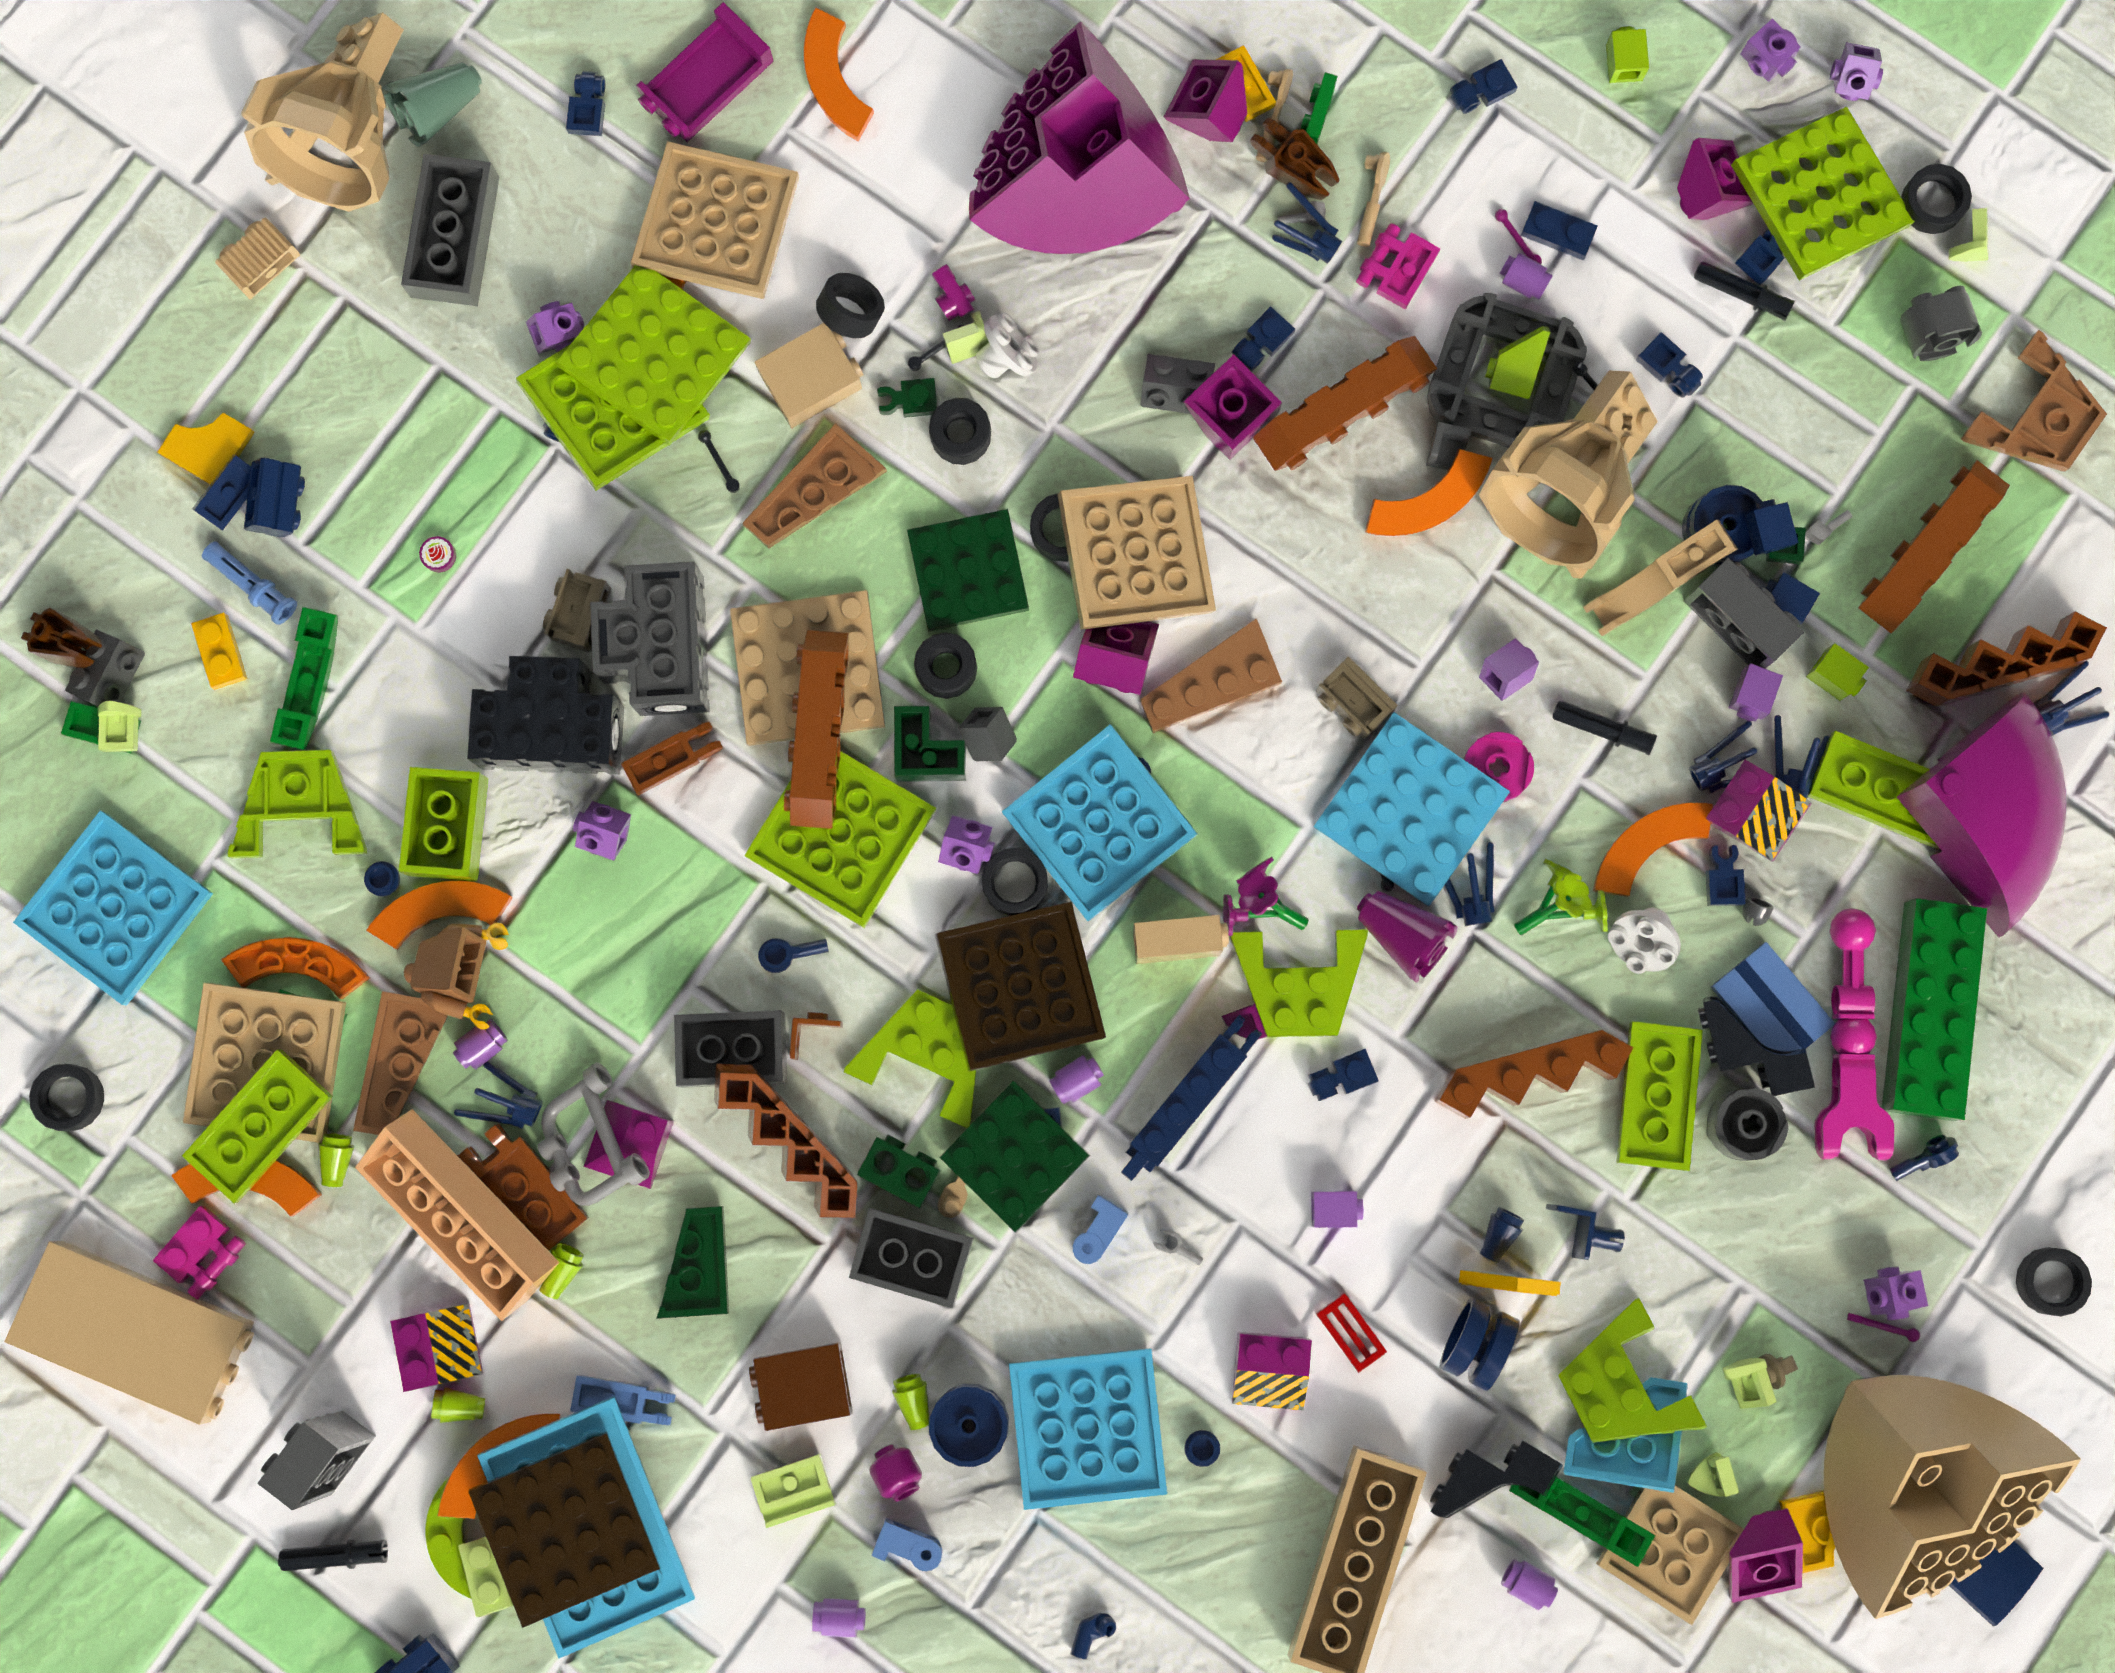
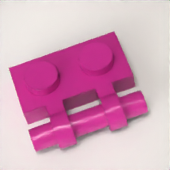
(1406, 272)
(192, 1244)

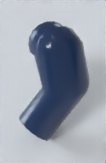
(1089, 1630)

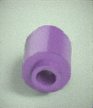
(1525, 276)
(479, 1045)
(1076, 1079)
(1529, 1584)
(838, 1617)

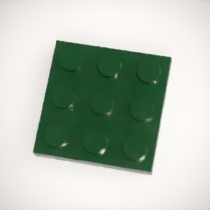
(968, 570)
(1015, 1156)

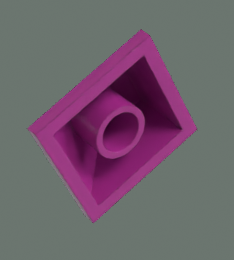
(1210, 100)
(1709, 182)
(635, 1133)
(1766, 1557)

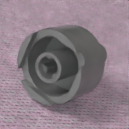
(1940, 324)
(1765, 1116)

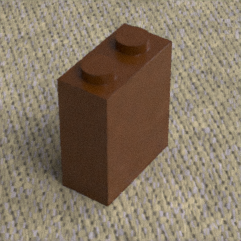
(801, 1386)

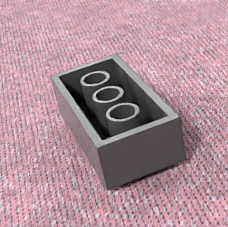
(450, 230)
(315, 1459)

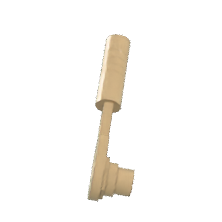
(1283, 81)
(1380, 165)
(952, 1198)

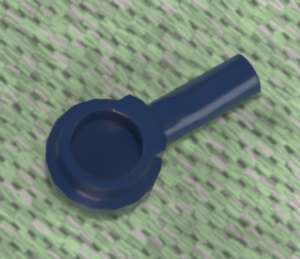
(777, 955)
(1937, 1153)

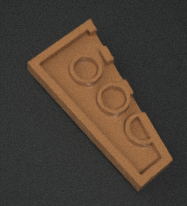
(816, 484)
(1218, 678)
(398, 1051)

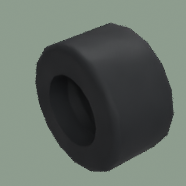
(955, 410)
(935, 646)

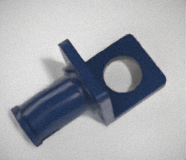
(1588, 1234)

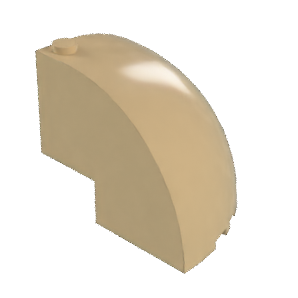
(1930, 1484)

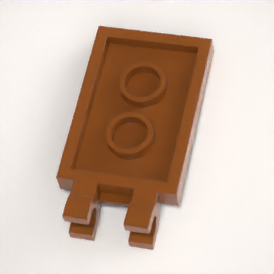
(525, 1187)

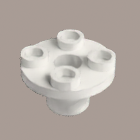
(1006, 348)
(1645, 940)

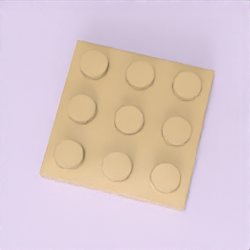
(1685, 1554)

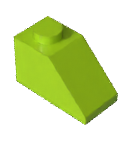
(1518, 364)

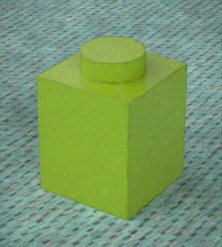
(1627, 55)
(1838, 673)

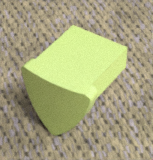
(1977, 249)
(966, 340)
(118, 727)
(1750, 1382)
(1714, 1476)

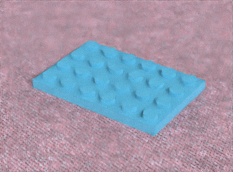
(635, 1600)

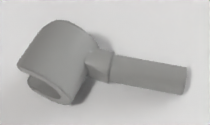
(1305, 217)
(1819, 532)
(1174, 1246)

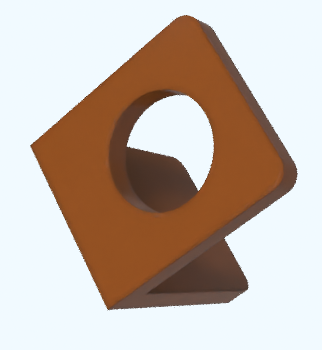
(813, 1019)

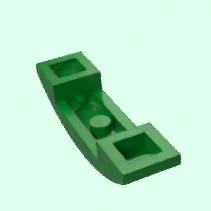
(308, 679)
(1591, 1519)

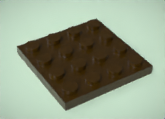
(1020, 986)
(564, 1529)

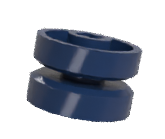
(1727, 505)
(1479, 1343)
(972, 1403)

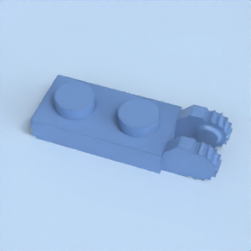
(629, 1397)

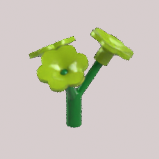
(1570, 897)

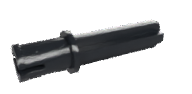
(1744, 290)
(1604, 727)
(333, 1555)

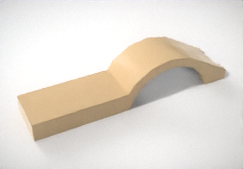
(1662, 577)

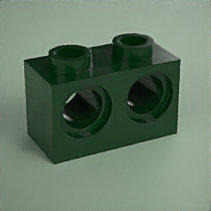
(896, 1179)

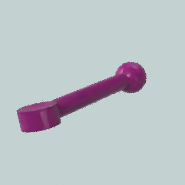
(1502, 216)
(1912, 1334)

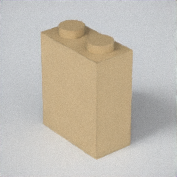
(809, 374)
(1179, 939)

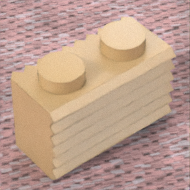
(257, 257)

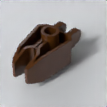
(1296, 160)
(60, 639)

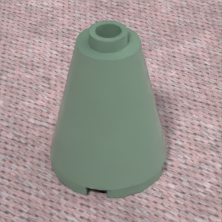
(431, 99)

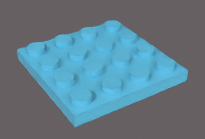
(1411, 809)
(1099, 822)
(113, 908)
(1087, 1429)

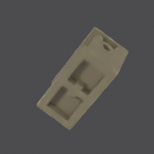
(571, 615)
(1355, 699)

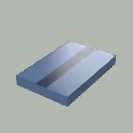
(1772, 1002)

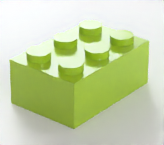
(443, 824)

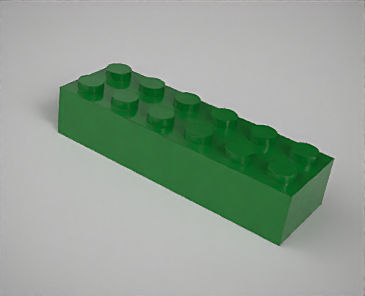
(1934, 1009)

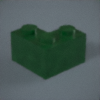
(918, 756)

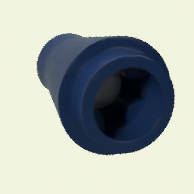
(1501, 1233)

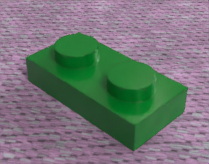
(1321, 97)

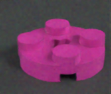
(1513, 756)

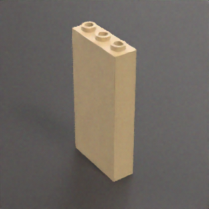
(130, 1332)

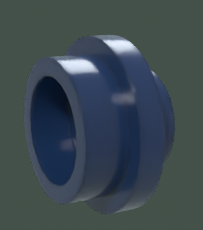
(382, 878)
(1202, 1448)

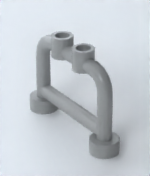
(554, 1146)

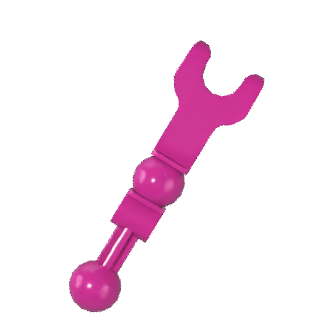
(1853, 1038)

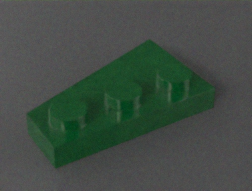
(699, 1267)

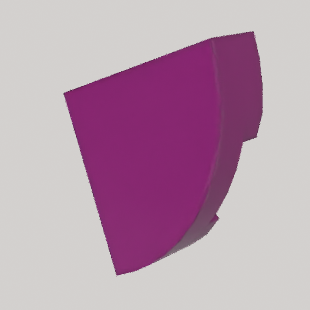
(1251, 1022)

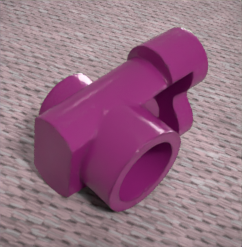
(955, 299)

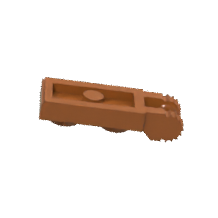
(668, 758)

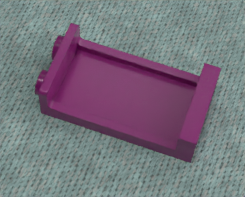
(706, 75)

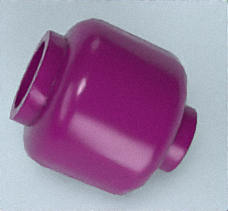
(895, 1472)

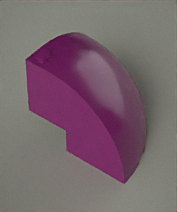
(1076, 158)
(1996, 811)

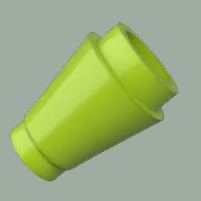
(335, 1157)
(564, 1272)
(912, 1399)
(455, 1405)

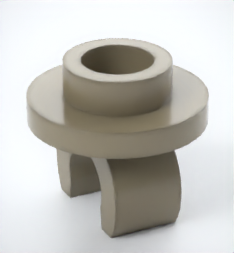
(1778, 1368)

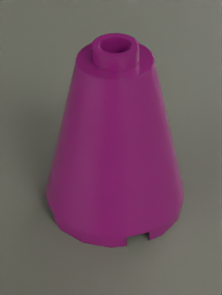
(1406, 932)

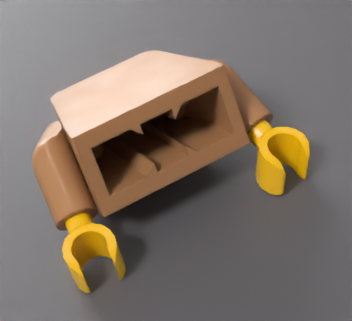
(450, 967)

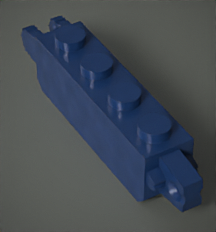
(1188, 1100)

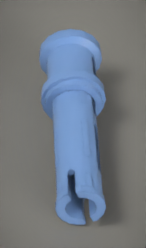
(260, 591)

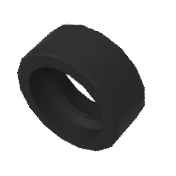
(1954, 181)
(858, 291)
(1040, 542)
(1012, 855)
(39, 1097)
(2081, 1285)

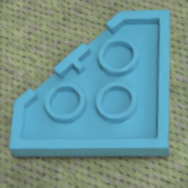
(1636, 1461)

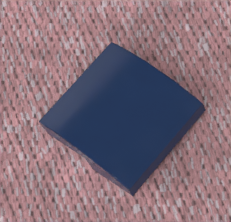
(1999, 1582)

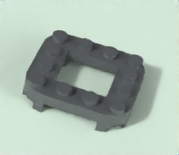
(1506, 323)

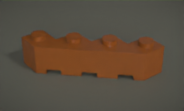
(1333, 409)
(1932, 549)
(1990, 668)
(818, 729)
(1550, 1064)
(777, 1124)

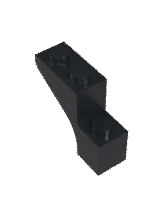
(1737, 1047)
(1476, 1478)

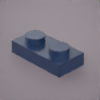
(1559, 230)
(225, 493)

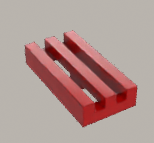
(1333, 1307)

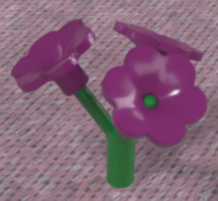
(1258, 894)

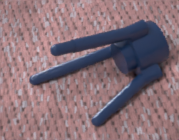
(1322, 244)
(2056, 712)
(1708, 772)
(1797, 779)
(1475, 908)
(522, 1108)

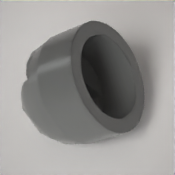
(1757, 909)

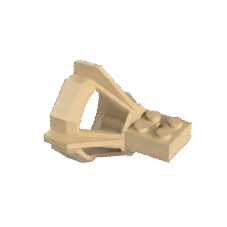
(332, 103)
(1583, 462)

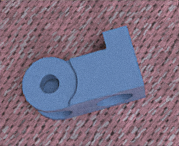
(1092, 1244)
(908, 1543)

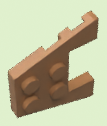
(2055, 421)

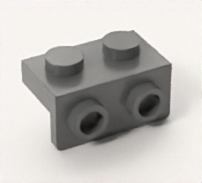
(1171, 381)
(109, 675)

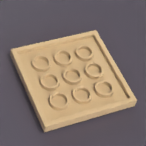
(715, 220)
(1136, 552)
(768, 670)
(242, 1031)

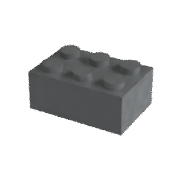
(1744, 615)
(732, 1039)
(911, 1257)

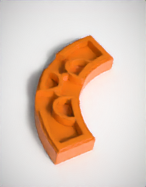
(825, 77)
(1436, 504)
(1644, 838)
(435, 902)
(299, 957)
(278, 1183)
(469, 1472)

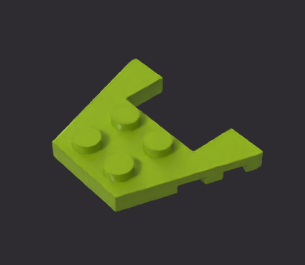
(297, 788)
(1305, 998)
(928, 1036)
(1610, 1392)

